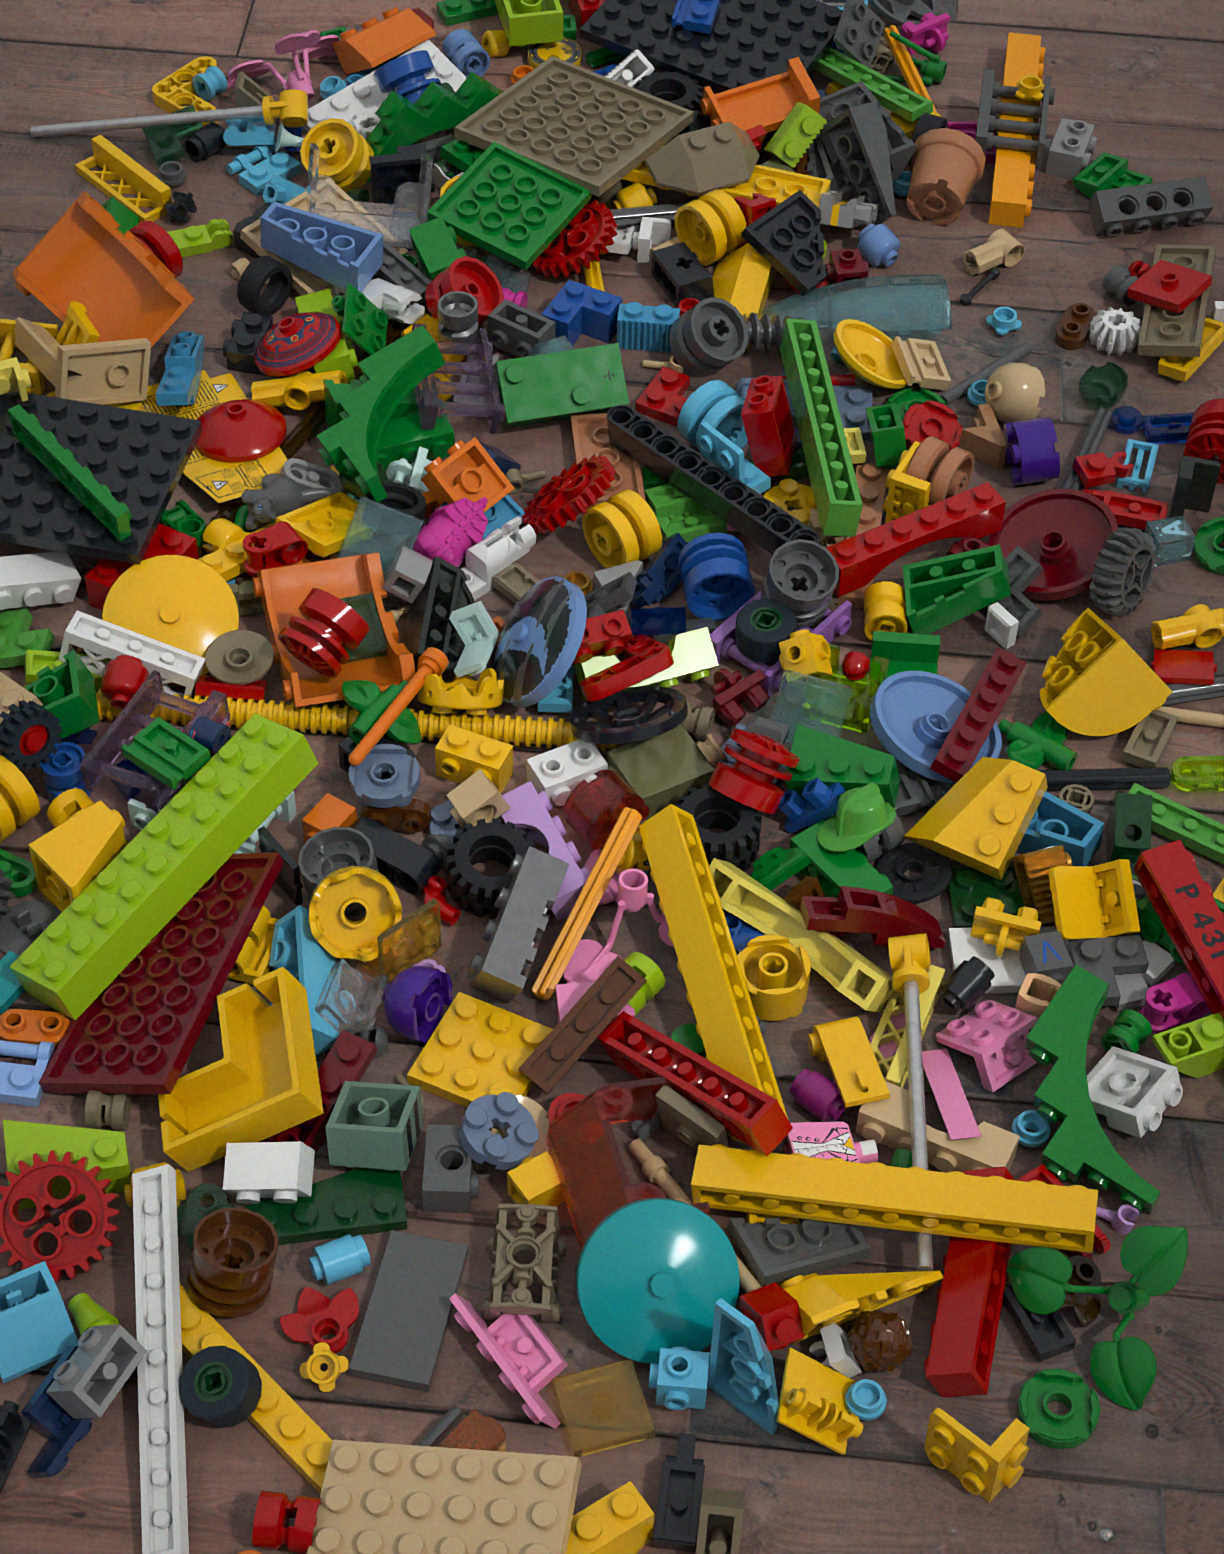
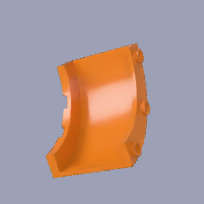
(106, 271)
(282, 594)

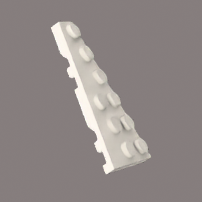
(366, 95)

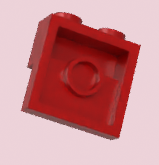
(604, 635)

